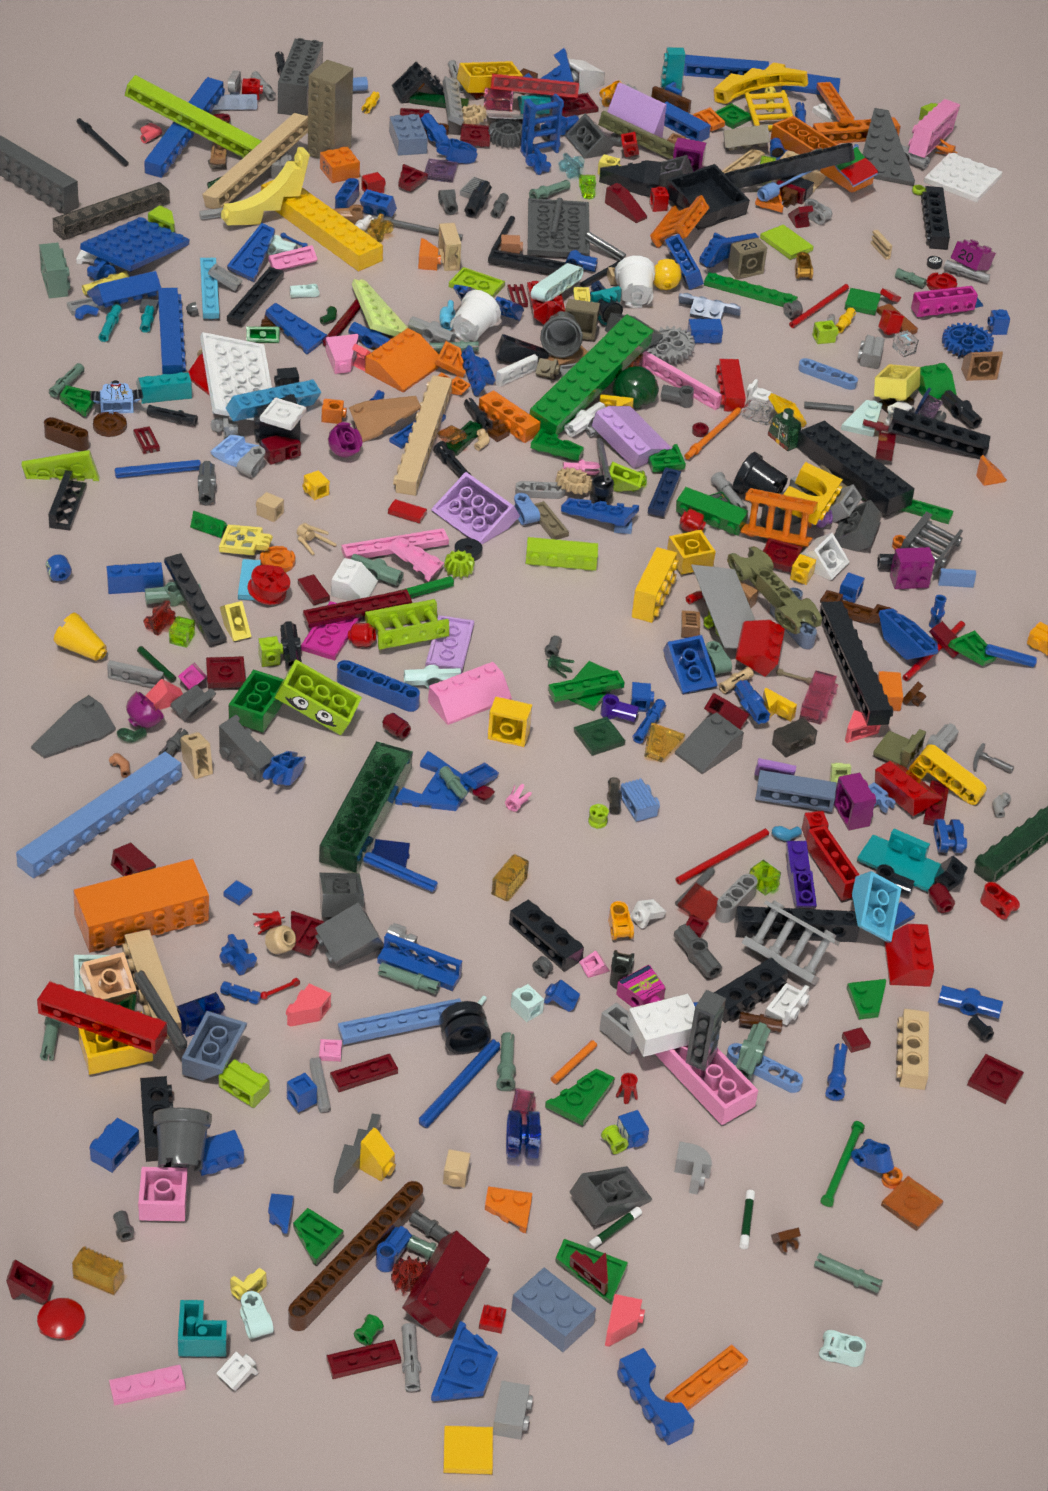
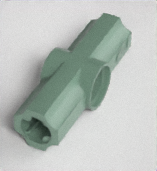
(380, 569)
(160, 594)
(753, 1049)

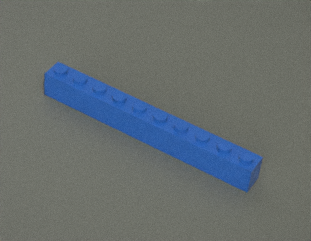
(178, 136)

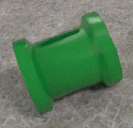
(368, 1330)

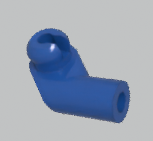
(85, 309)

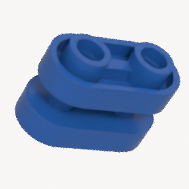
(955, 831)

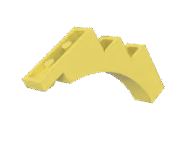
(286, 184)

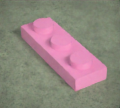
(293, 258)
(147, 1384)

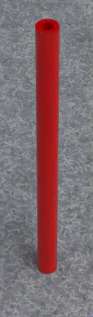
(818, 306)
(912, 671)
(722, 856)

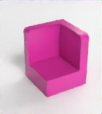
(192, 675)

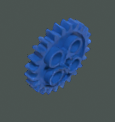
(967, 339)

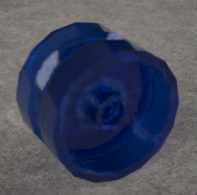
(523, 1134)

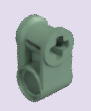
(719, 660)

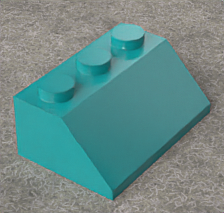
(165, 387)

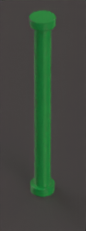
(828, 1199)

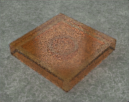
(912, 1203)

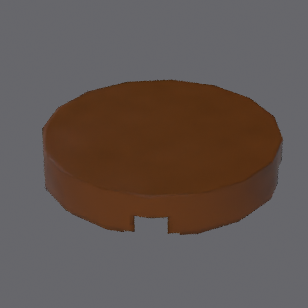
(109, 424)

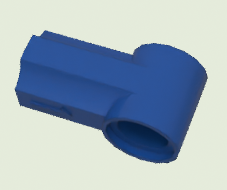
(589, 263)
(390, 1250)

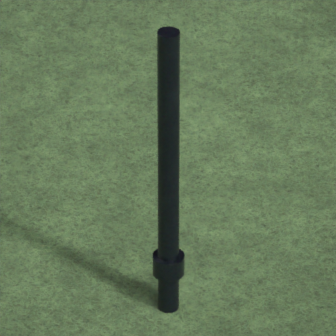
(87, 128)

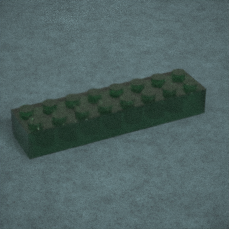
(365, 807)

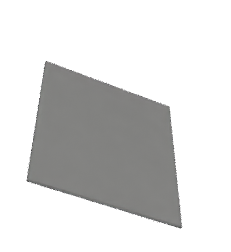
(507, 116)

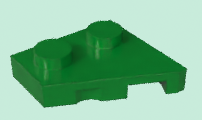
(670, 459)
(973, 647)
(866, 997)

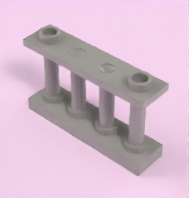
(774, 951)

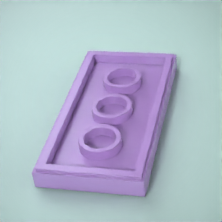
(452, 650)

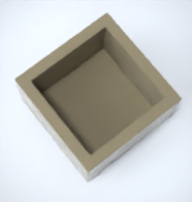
(586, 315)

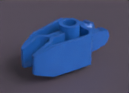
(457, 151)
(285, 768)

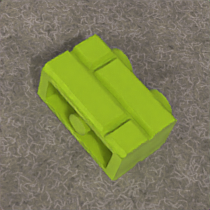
(244, 1083)

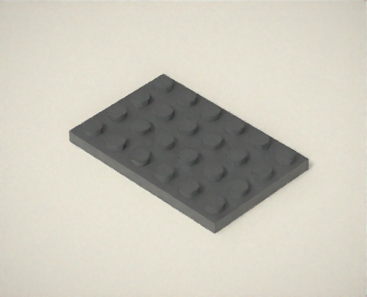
(570, 233)

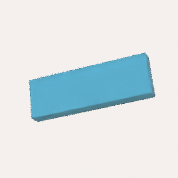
(246, 571)

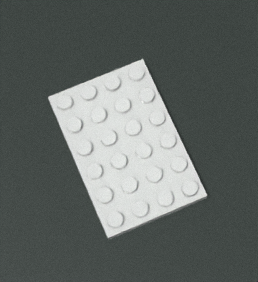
(233, 369)

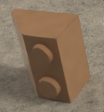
(981, 365)

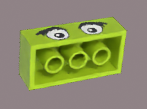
(318, 697)

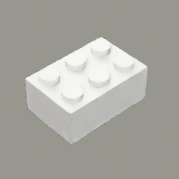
(662, 1024)

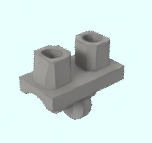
(225, 424)

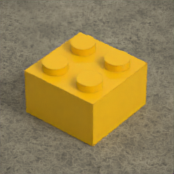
(691, 549)
(509, 721)

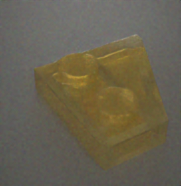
(661, 742)

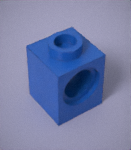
(851, 587)
(301, 1092)

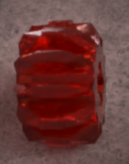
(407, 1273)

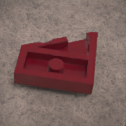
(411, 178)
(305, 932)

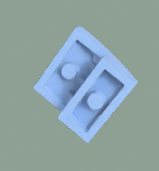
(232, 449)

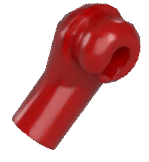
(694, 597)

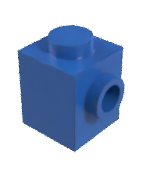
(998, 322)
(641, 696)

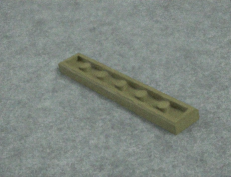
(643, 137)

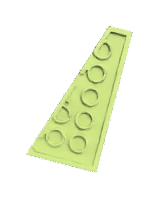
(376, 311)

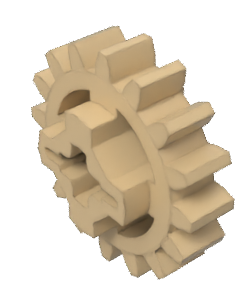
(473, 114)
(573, 480)

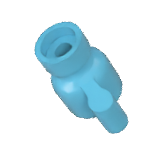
(446, 315)

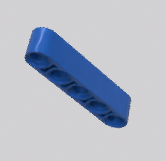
(378, 685)

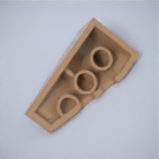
(376, 415)

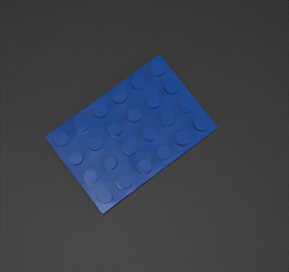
(134, 244)

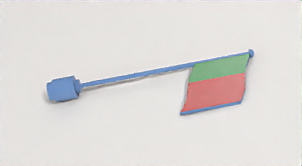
(855, 171)

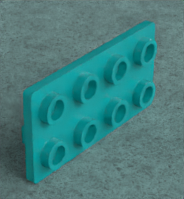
(904, 854)

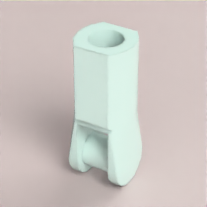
(309, 290)

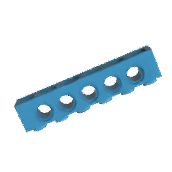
(245, 405)

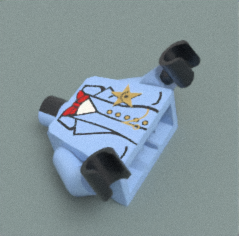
(116, 397)

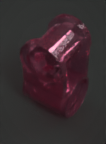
(523, 1100)

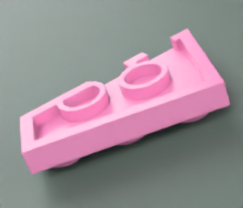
(421, 560)

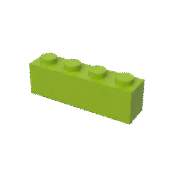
(561, 553)

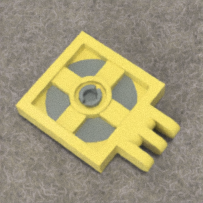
(244, 540)

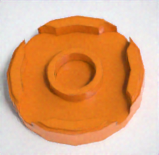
(278, 557)

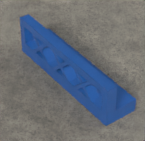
(420, 963)

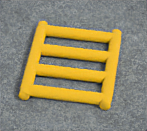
(752, 107)

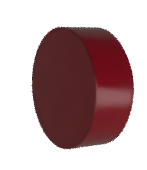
(700, 429)

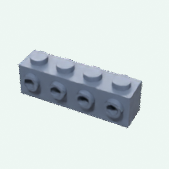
(796, 791)

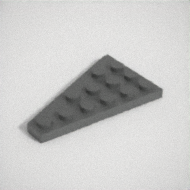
(886, 151)

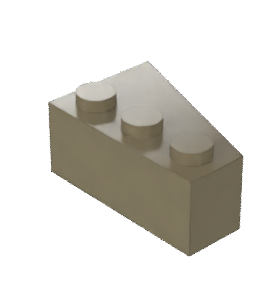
(746, 137)

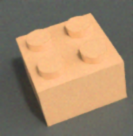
(108, 978)

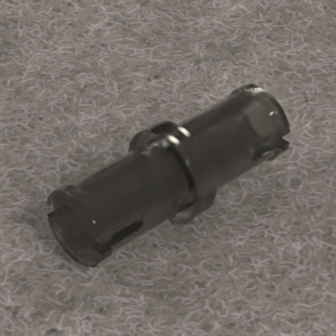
(614, 796)

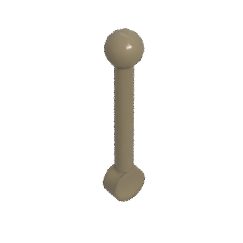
(780, 672)

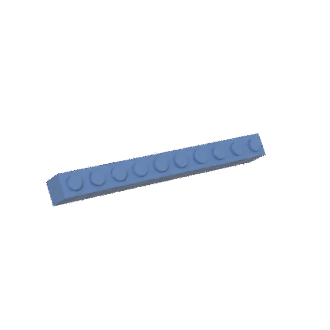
(98, 815)

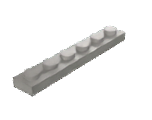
(453, 100)

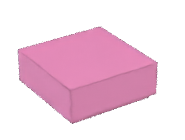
(330, 1050)

